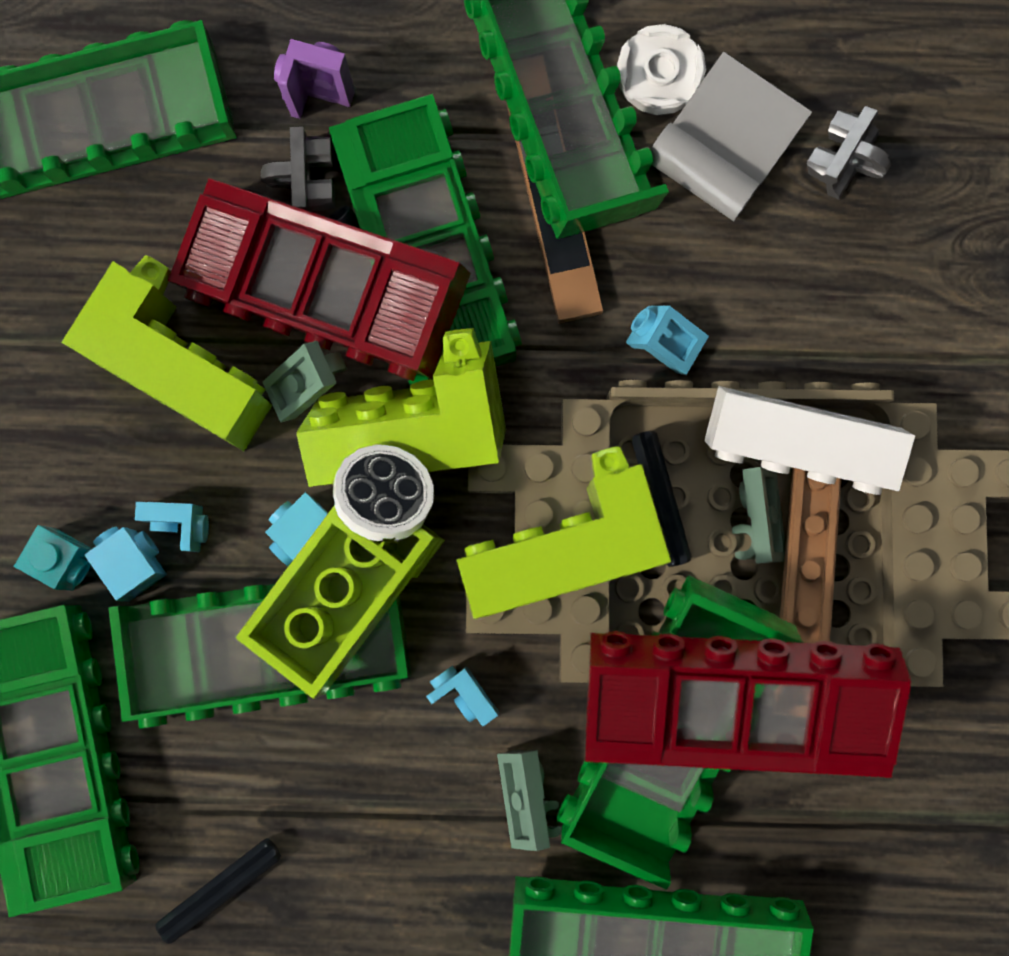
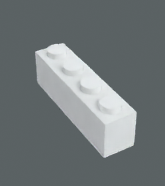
(809, 440)

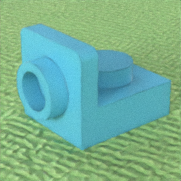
(667, 337)
(167, 516)
(472, 698)

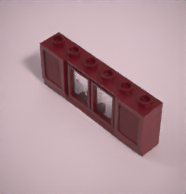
(319, 279)
(745, 704)

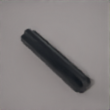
(650, 455)
(217, 891)

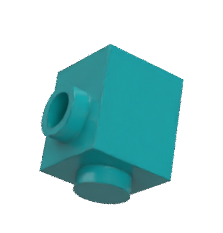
(54, 559)

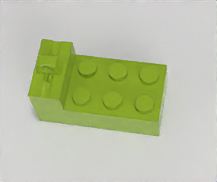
(128, 337)
(439, 421)
(577, 556)
(332, 601)

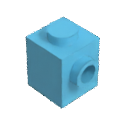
(294, 526)
(125, 562)

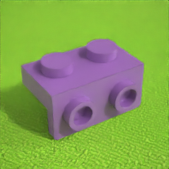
(314, 72)

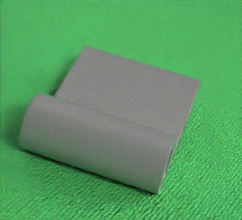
(728, 136)

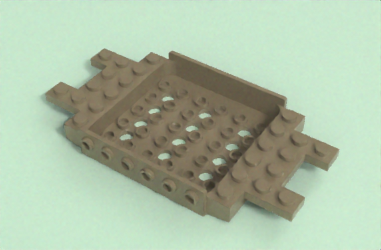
(909, 553)

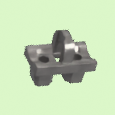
(305, 154)
(855, 155)

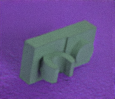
(302, 380)
(761, 498)
(523, 799)

